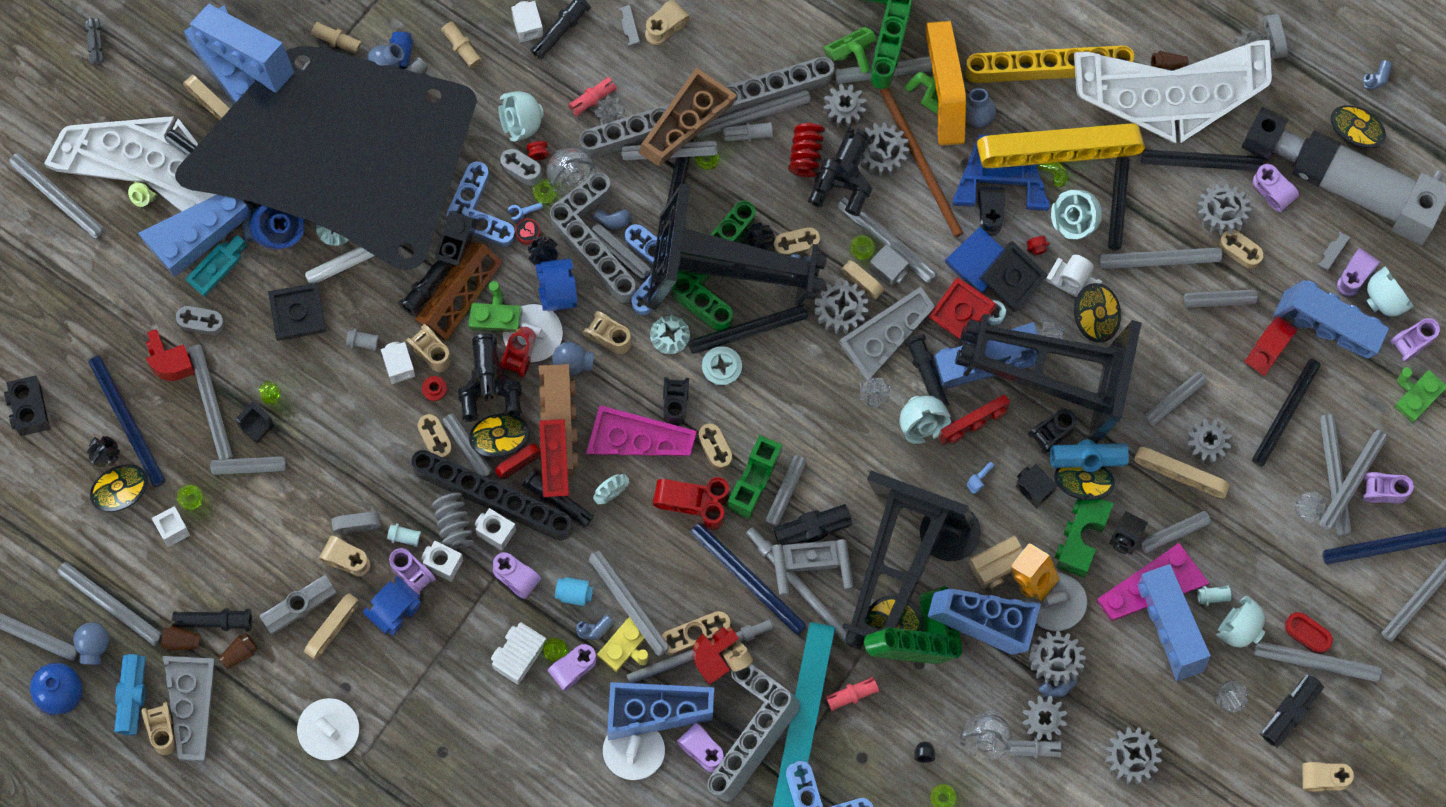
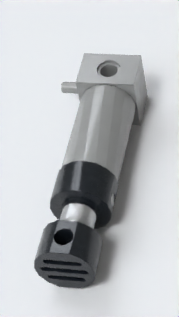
(1329, 164)

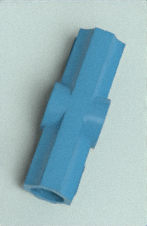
(1089, 455)
(130, 694)

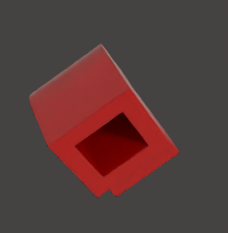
(1270, 345)
(168, 364)
(706, 654)

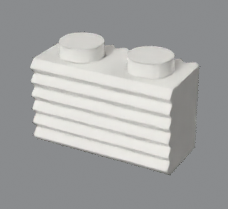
(518, 653)

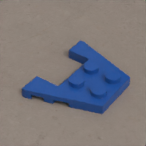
(1014, 175)

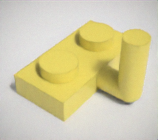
(623, 646)

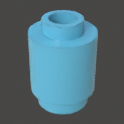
(573, 591)

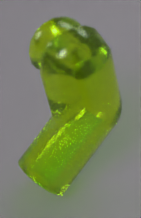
(1059, 173)

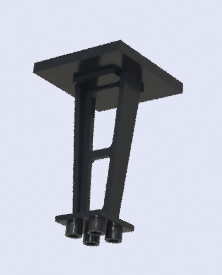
(705, 254)
(1114, 380)
(901, 496)

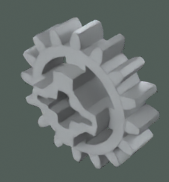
(889, 141)
(1227, 209)
(854, 309)
(1053, 650)
(1125, 749)

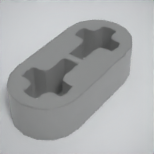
(1275, 34)
(518, 171)
(200, 315)
(356, 523)

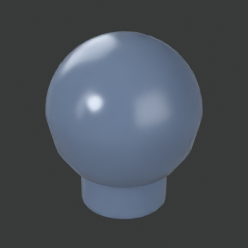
(386, 55)
(979, 108)
(575, 356)
(91, 642)

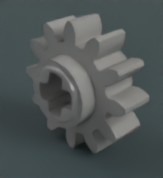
(844, 114)
(1214, 434)
(1054, 718)

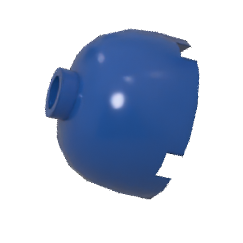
(56, 688)

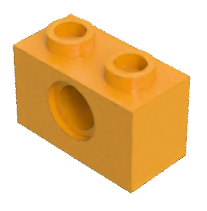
(1035, 573)

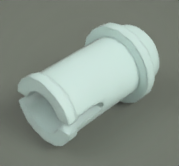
(403, 535)
(1213, 595)

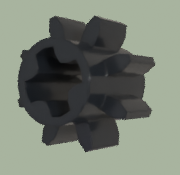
(759, 236)
(542, 250)
(103, 451)

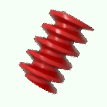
(805, 148)

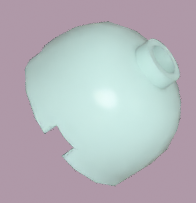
(520, 115)
(1076, 214)
(1387, 294)
(923, 417)
(1243, 624)

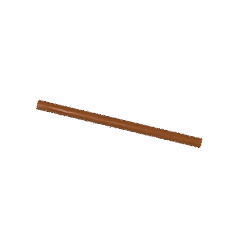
(921, 162)

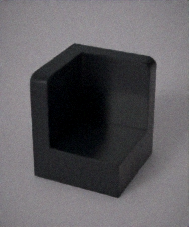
(254, 422)

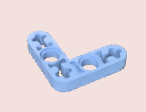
(481, 181)
(636, 246)
(808, 777)

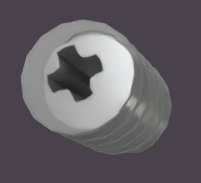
(450, 521)

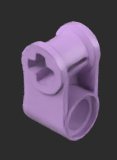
(1276, 189)
(1357, 271)
(1412, 341)
(1381, 488)
(414, 573)
(518, 578)
(569, 670)
(699, 745)

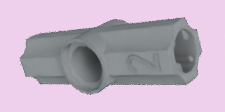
(283, 614)

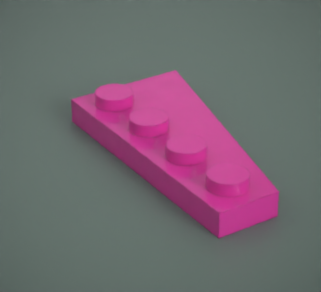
(635, 435)
(1125, 597)

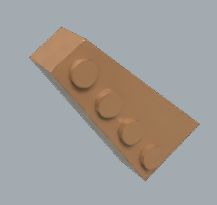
(690, 112)
(556, 404)

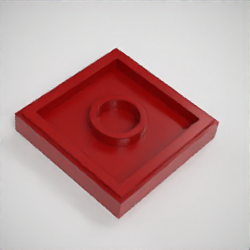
(959, 305)

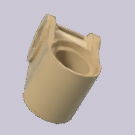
(668, 20)
(604, 331)
(427, 345)
(341, 556)
(159, 724)
(1321, 776)

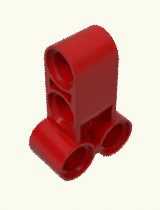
(692, 499)

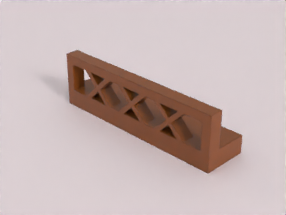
(451, 286)

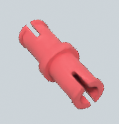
(591, 96)
(852, 693)

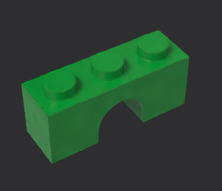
(755, 477)
(1075, 554)

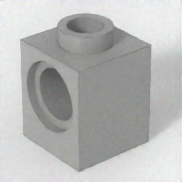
(889, 266)

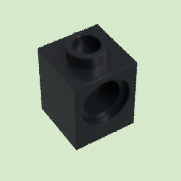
(1035, 485)

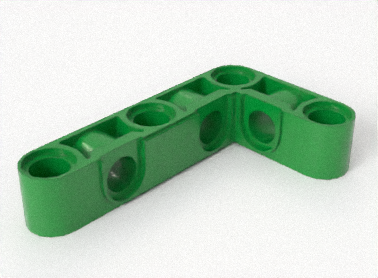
(890, 45)

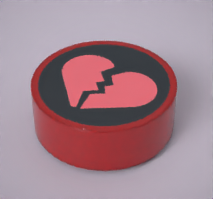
(527, 231)

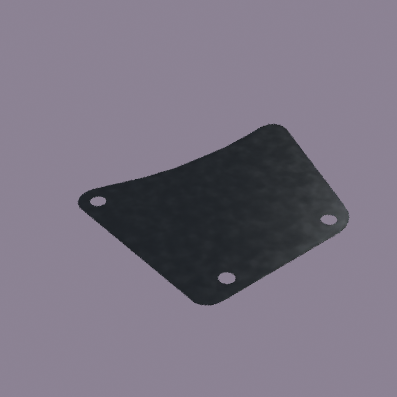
(342, 149)

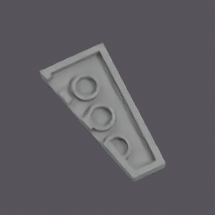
(883, 334)
(190, 697)

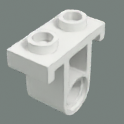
(1073, 275)

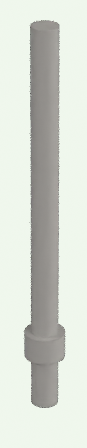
(765, 550)
(745, 634)

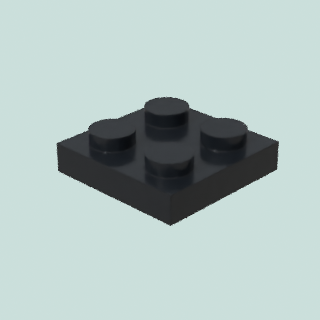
(1013, 276)
(297, 311)

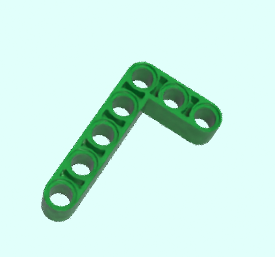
(696, 281)
(933, 646)

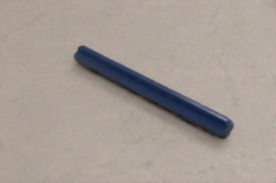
(127, 421)
(1384, 546)
(748, 578)

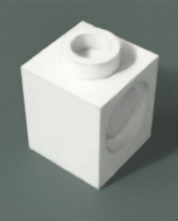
(527, 21)
(397, 362)
(171, 526)
(500, 538)
(446, 570)

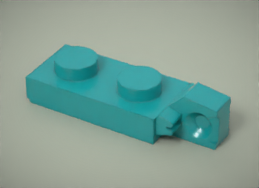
(216, 266)

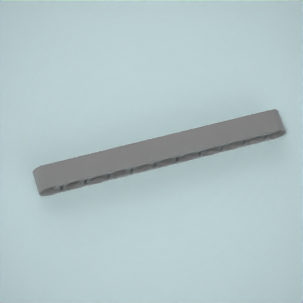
(761, 84)

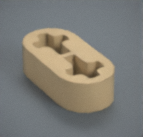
(795, 237)
(1240, 249)
(865, 281)
(439, 435)
(720, 444)
(736, 656)

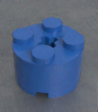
(266, 235)
(556, 285)
(392, 606)

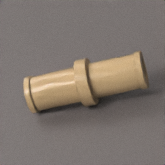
(336, 38)
(461, 44)

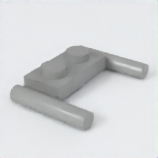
(812, 557)

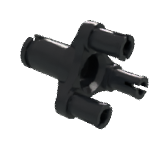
(844, 173)
(488, 380)

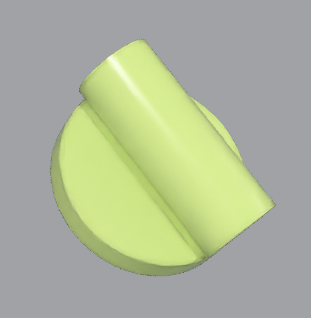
(141, 194)

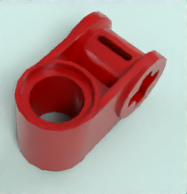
(518, 356)

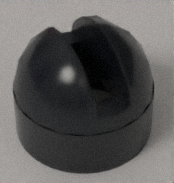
(924, 752)

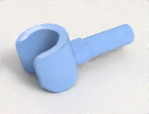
(523, 211)
(975, 483)

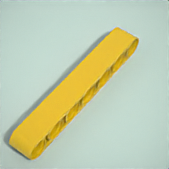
(1036, 60)
(1060, 145)

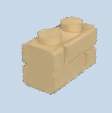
(995, 563)

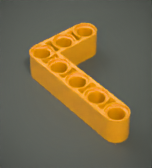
(948, 83)

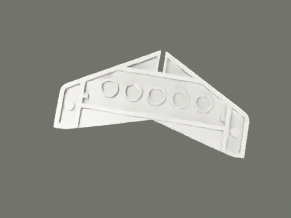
(1160, 96)
(127, 152)

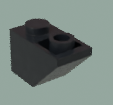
(456, 238)
(1128, 533)

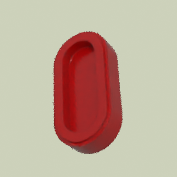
(518, 461)
(1308, 633)

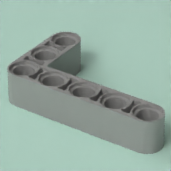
(589, 240)
(754, 731)

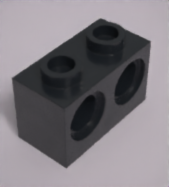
(32, 404)

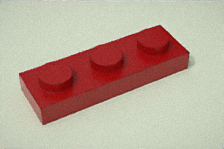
(974, 420)
(554, 458)

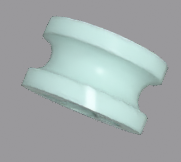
(995, 321)

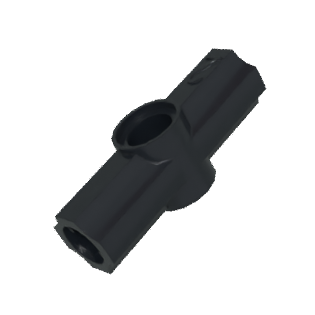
(813, 526)
(1292, 710)

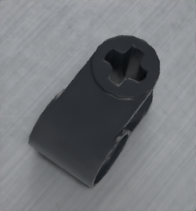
(991, 205)
(675, 396)
(1050, 432)

